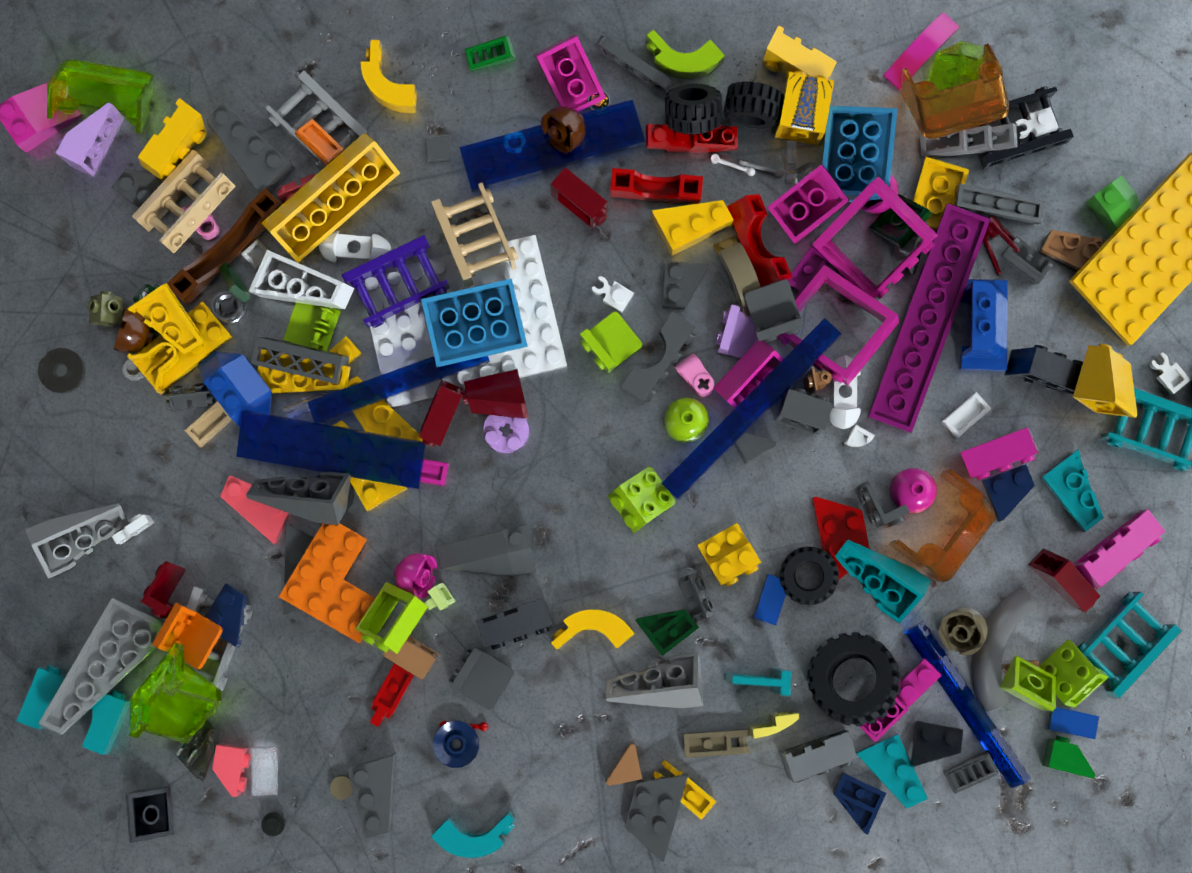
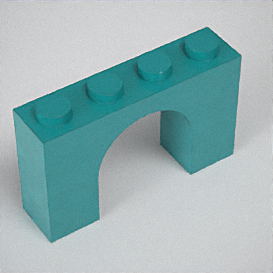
(107, 712)

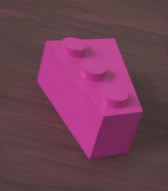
(1000, 453)

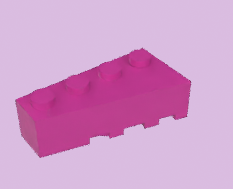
(1120, 548)

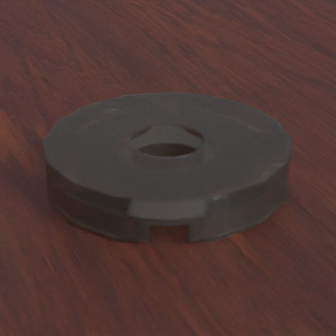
(73, 377)

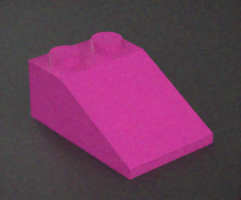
(569, 74)
(27, 120)
(808, 204)

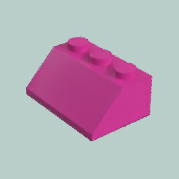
(748, 373)

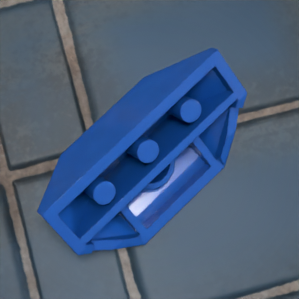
(235, 384)

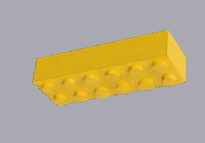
(331, 197)

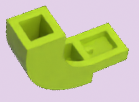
(684, 65)

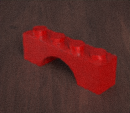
(676, 189)
(748, 217)

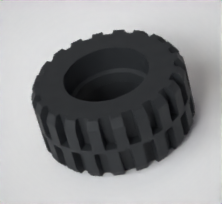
(839, 651)

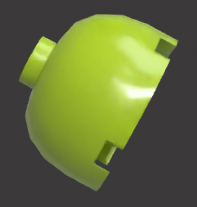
(686, 420)

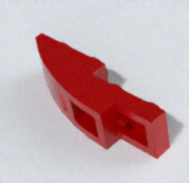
(720, 139)

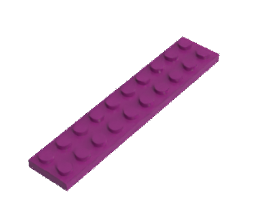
(928, 318)

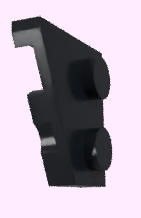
(934, 742)

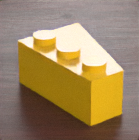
(789, 56)
(690, 224)

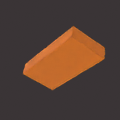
(319, 141)

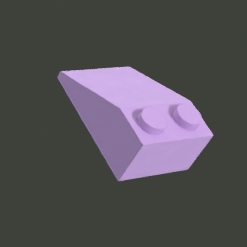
(90, 140)

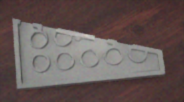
(111, 651)

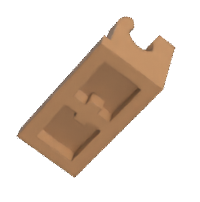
(414, 657)

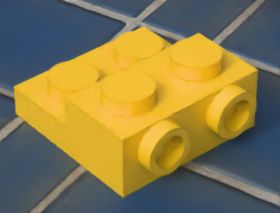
(729, 555)

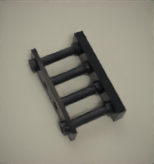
(1034, 144)

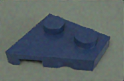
(1008, 490)
(229, 613)
(859, 800)

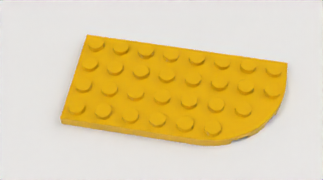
(1144, 259)

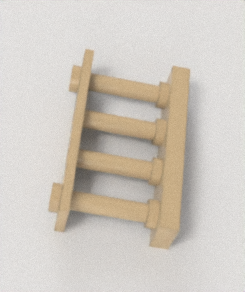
(172, 189)
(460, 251)

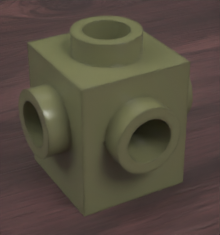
(105, 309)

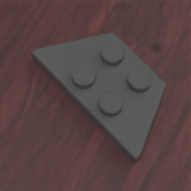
(295, 547)
(655, 811)

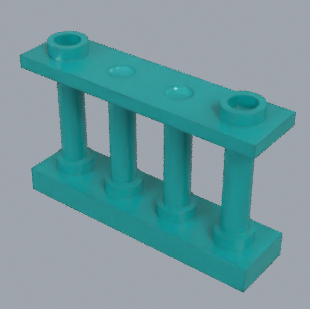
(1173, 412)
(1149, 650)

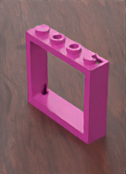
(847, 267)
(863, 300)

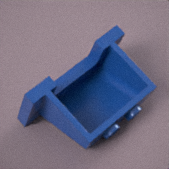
(988, 325)

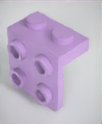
(738, 333)

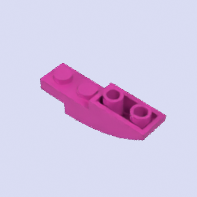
(912, 687)

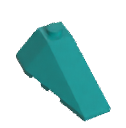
(888, 581)

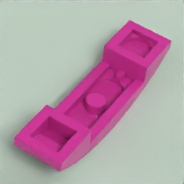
(921, 49)

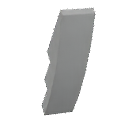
(971, 141)

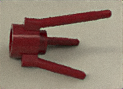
(995, 229)

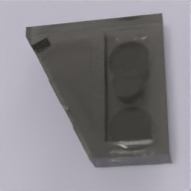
(200, 750)

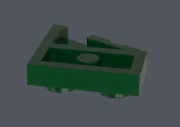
(667, 629)

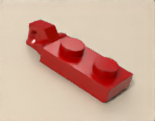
(390, 694)

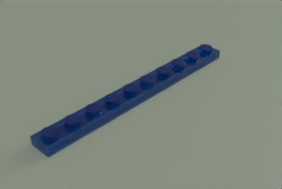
(752, 408)

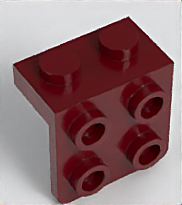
(161, 589)

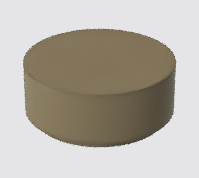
(341, 787)

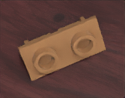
(816, 380)

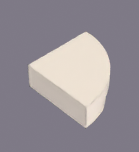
(858, 437)

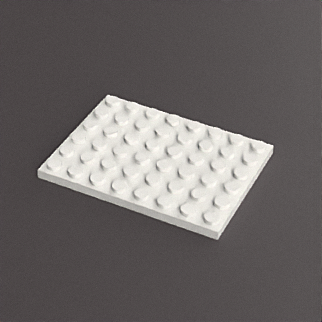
(406, 338)

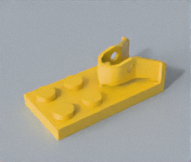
(166, 365)

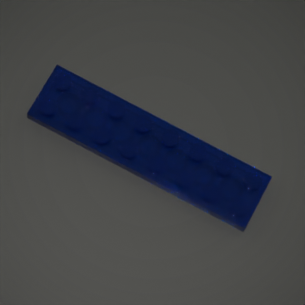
(530, 152)
(331, 449)

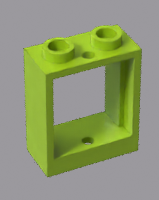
(380, 611)

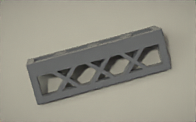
(302, 351)

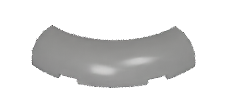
(988, 660)

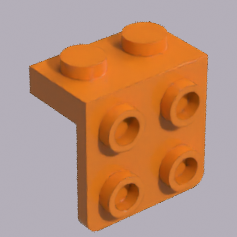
(191, 630)

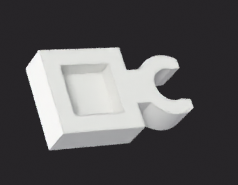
(1038, 122)
(615, 296)
(1171, 376)
(137, 525)

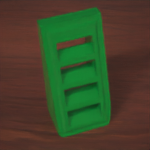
(492, 61)

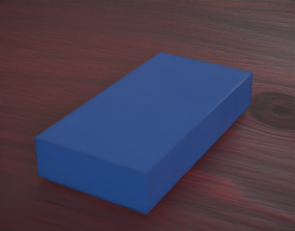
(770, 601)
(1073, 722)

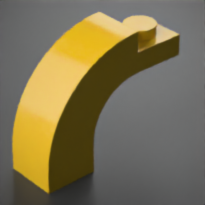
(389, 94)
(609, 624)

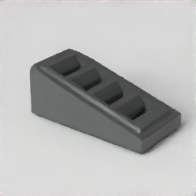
(984, 756)

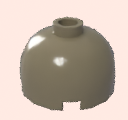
(963, 630)

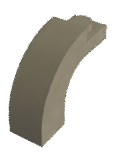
(738, 269)

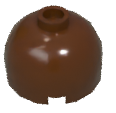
(564, 127)
(132, 333)

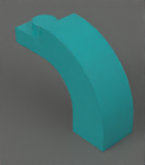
(468, 845)

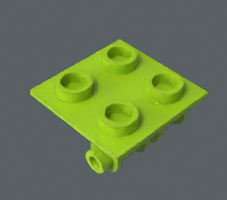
(312, 326)

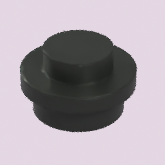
(273, 824)

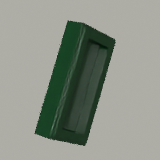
(234, 282)

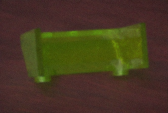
(95, 84)

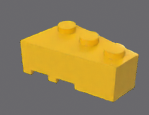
(174, 141)

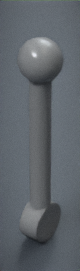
(779, 172)

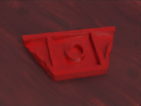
(838, 524)

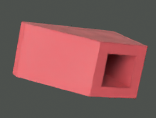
(230, 767)

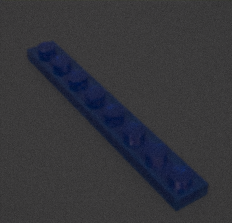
(385, 387)
(968, 706)

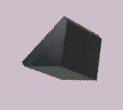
(149, 814)

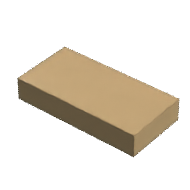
(208, 424)

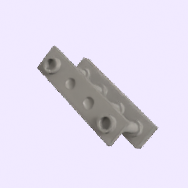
(323, 102)
(200, 600)

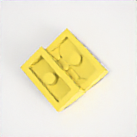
(779, 722)

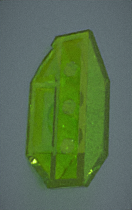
(956, 65)

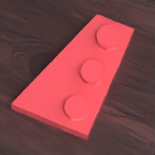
(263, 517)

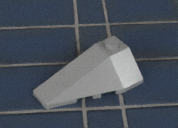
(67, 538)
(669, 684)

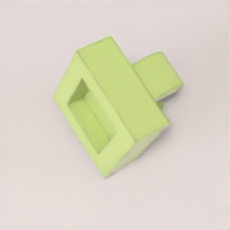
(439, 597)

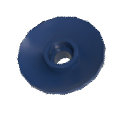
(447, 753)

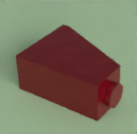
(496, 395)
(1065, 579)

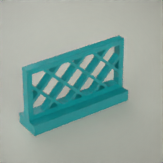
(778, 681)

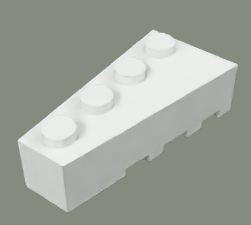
(293, 282)

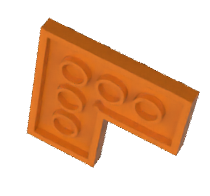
(319, 582)

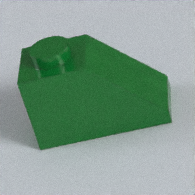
(1066, 757)

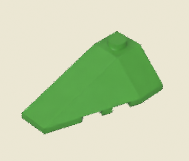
(1114, 203)

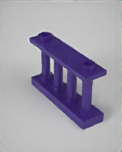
(396, 258)

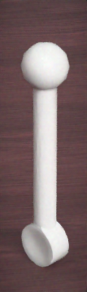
(715, 159)

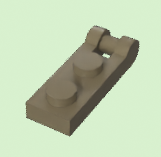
(715, 743)

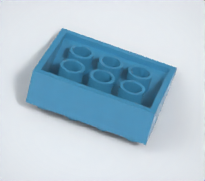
(859, 147)
(474, 322)

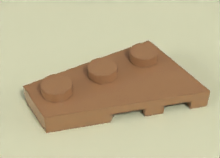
(1071, 248)

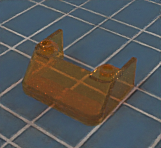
(959, 106)
(945, 562)

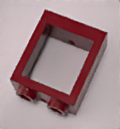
(579, 198)
(440, 413)

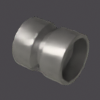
(228, 308)

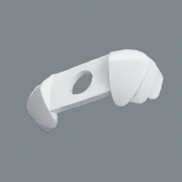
(336, 246)
(844, 410)

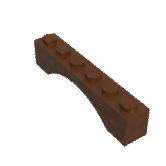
(204, 270)

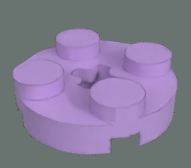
(513, 441)

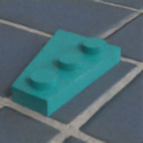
(1072, 489)
(892, 766)

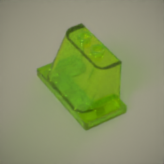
(173, 700)

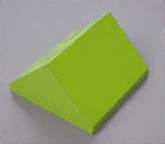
(1030, 684)

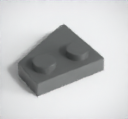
(136, 186)

